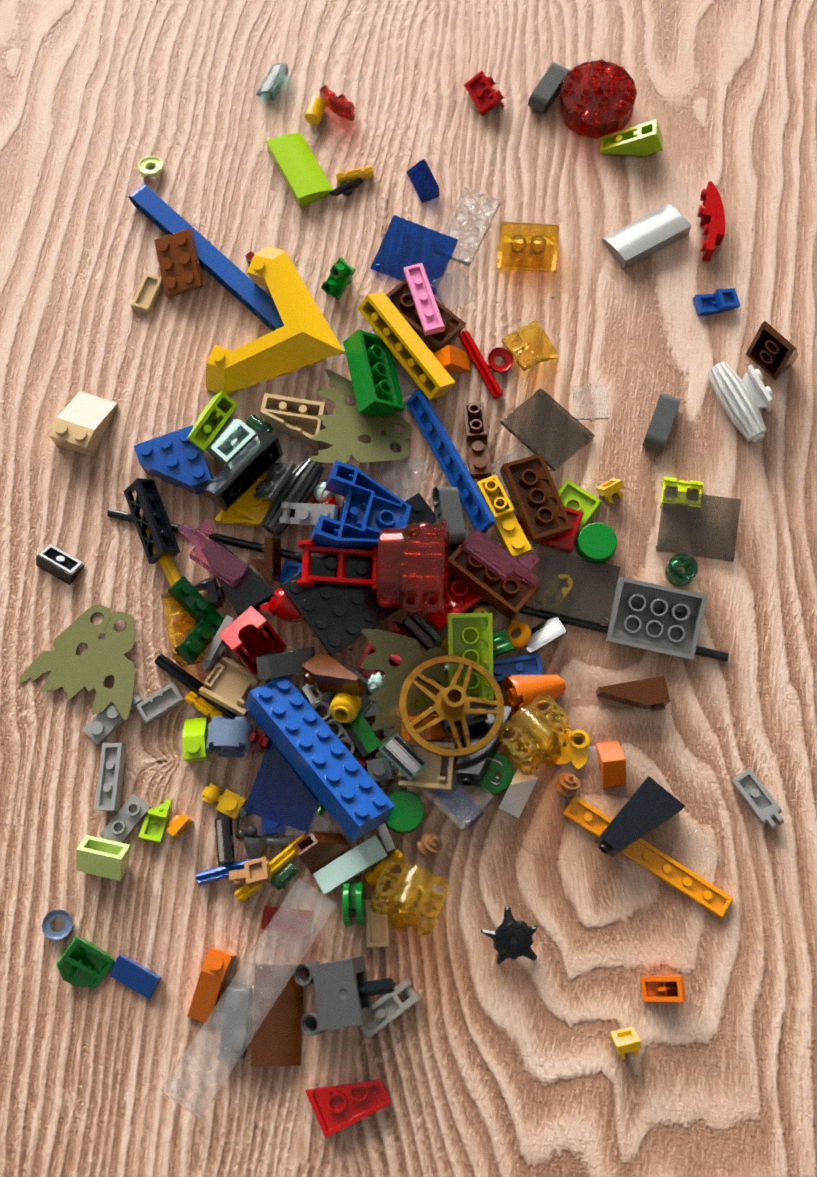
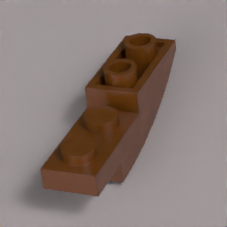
(476, 440)

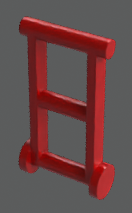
(309, 581)

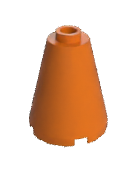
(524, 688)

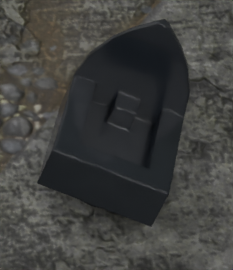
(215, 592)

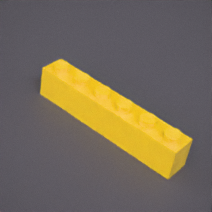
(406, 345)

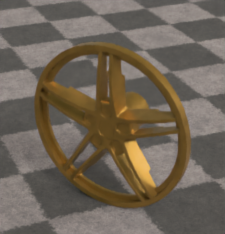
(451, 705)

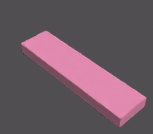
(423, 299)

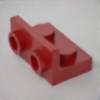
(483, 93)

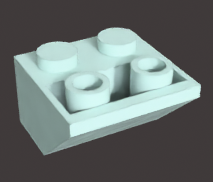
(229, 440)

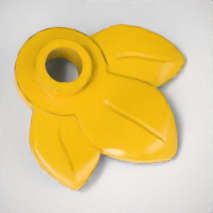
(575, 753)

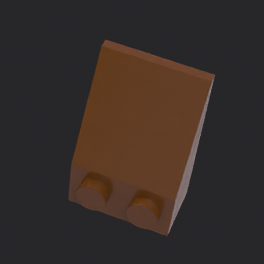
(772, 351)

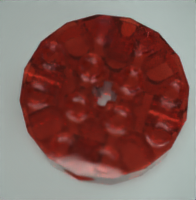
(597, 99)

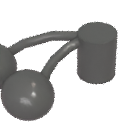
(250, 830)

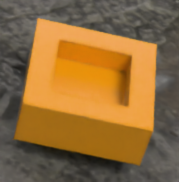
(178, 825)

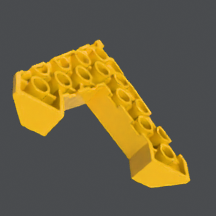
(299, 343)

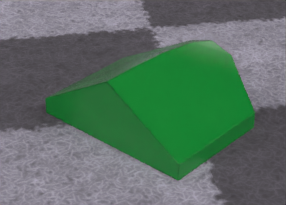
(84, 964)

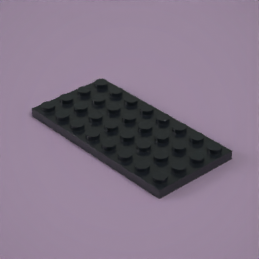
(341, 611)

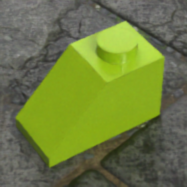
(195, 740)

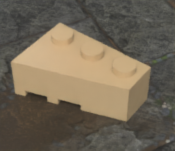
(294, 416)

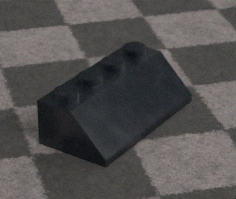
(244, 470)

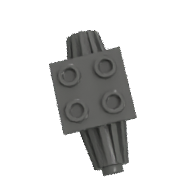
(287, 486)

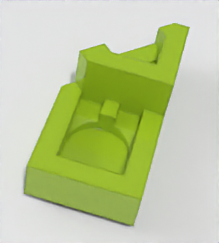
(156, 823)

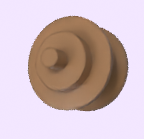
(567, 785)
(429, 844)

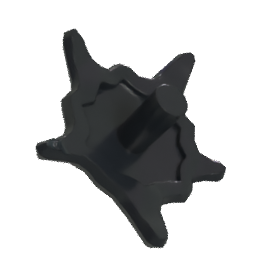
(512, 938)

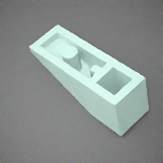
(350, 865)

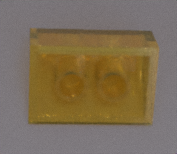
(527, 247)
(178, 626)

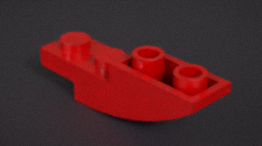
(712, 218)

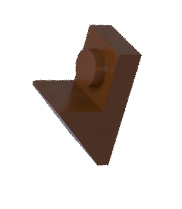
(271, 564)

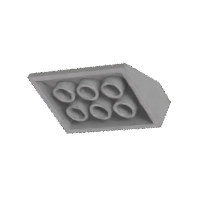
(656, 617)

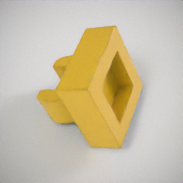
(609, 488)
(626, 1041)

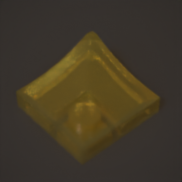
(530, 346)

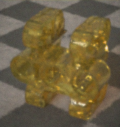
(536, 735)
(409, 897)

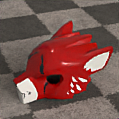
(281, 607)

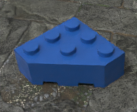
(175, 460)

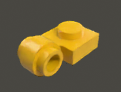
(228, 803)

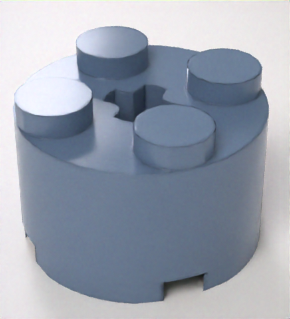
(229, 737)

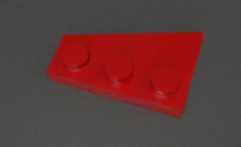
(346, 1103)

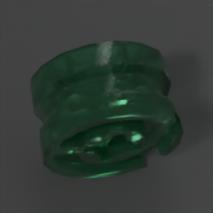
(675, 575)

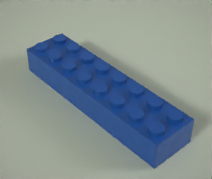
(319, 757)

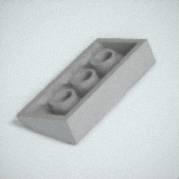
(647, 235)

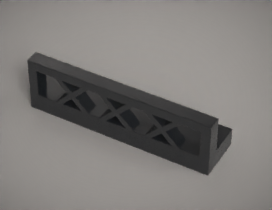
(153, 516)

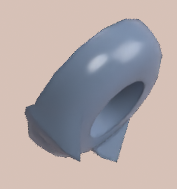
(46, 924)

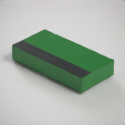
(362, 735)

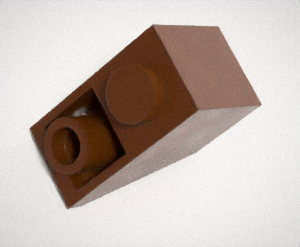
(320, 848)

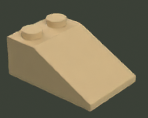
(83, 424)

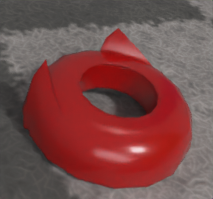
(503, 353)

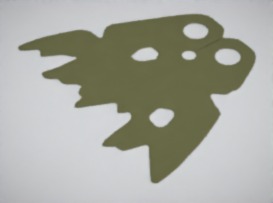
(348, 424)
(95, 664)
(388, 697)

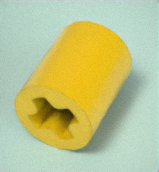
(315, 110)

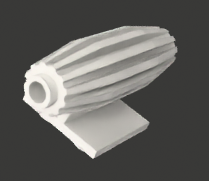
(742, 399)

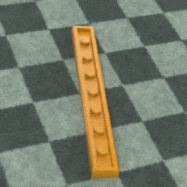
(653, 860)

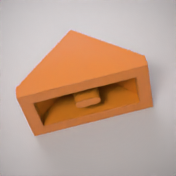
(453, 359)
(611, 764)
(663, 988)

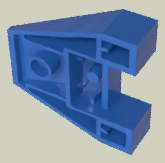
(364, 510)

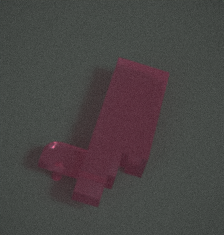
(211, 555)
(499, 560)

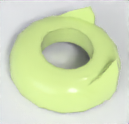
(150, 161)

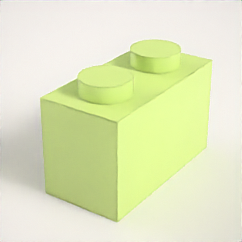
(102, 857)

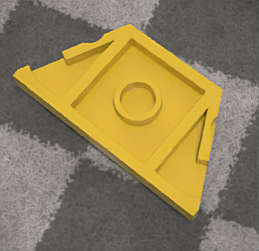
(246, 510)

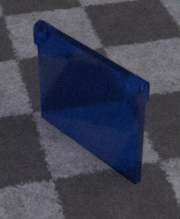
(410, 245)
(281, 793)

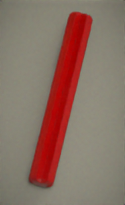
(480, 364)

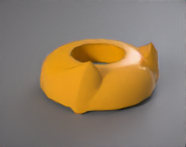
(525, 635)

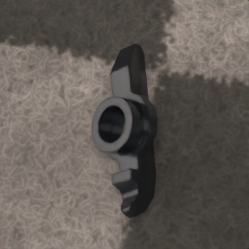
(346, 187)

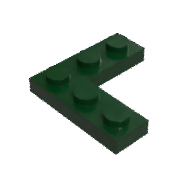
(202, 612)

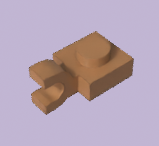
(254, 873)

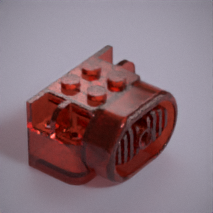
(414, 569)

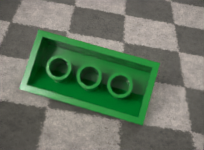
(373, 375)

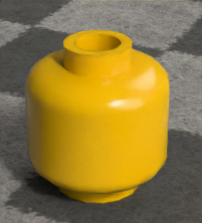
(345, 707)

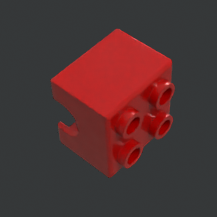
(251, 637)

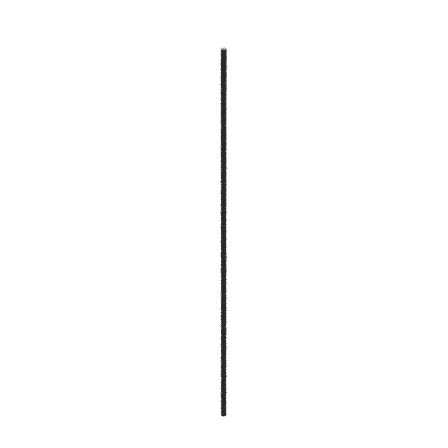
(298, 557)

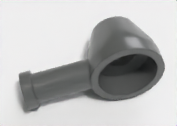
(256, 845)

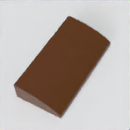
(403, 301)
(535, 498)
(505, 596)
(280, 1034)

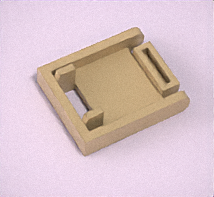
(229, 685)
(431, 775)

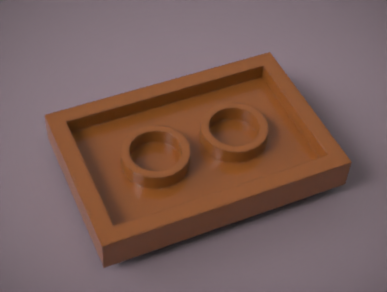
(178, 263)

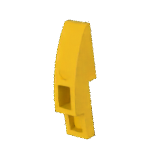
(507, 526)

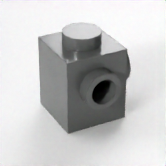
(381, 771)

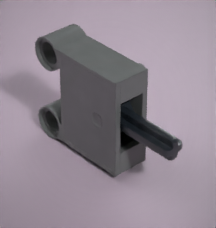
(340, 994)

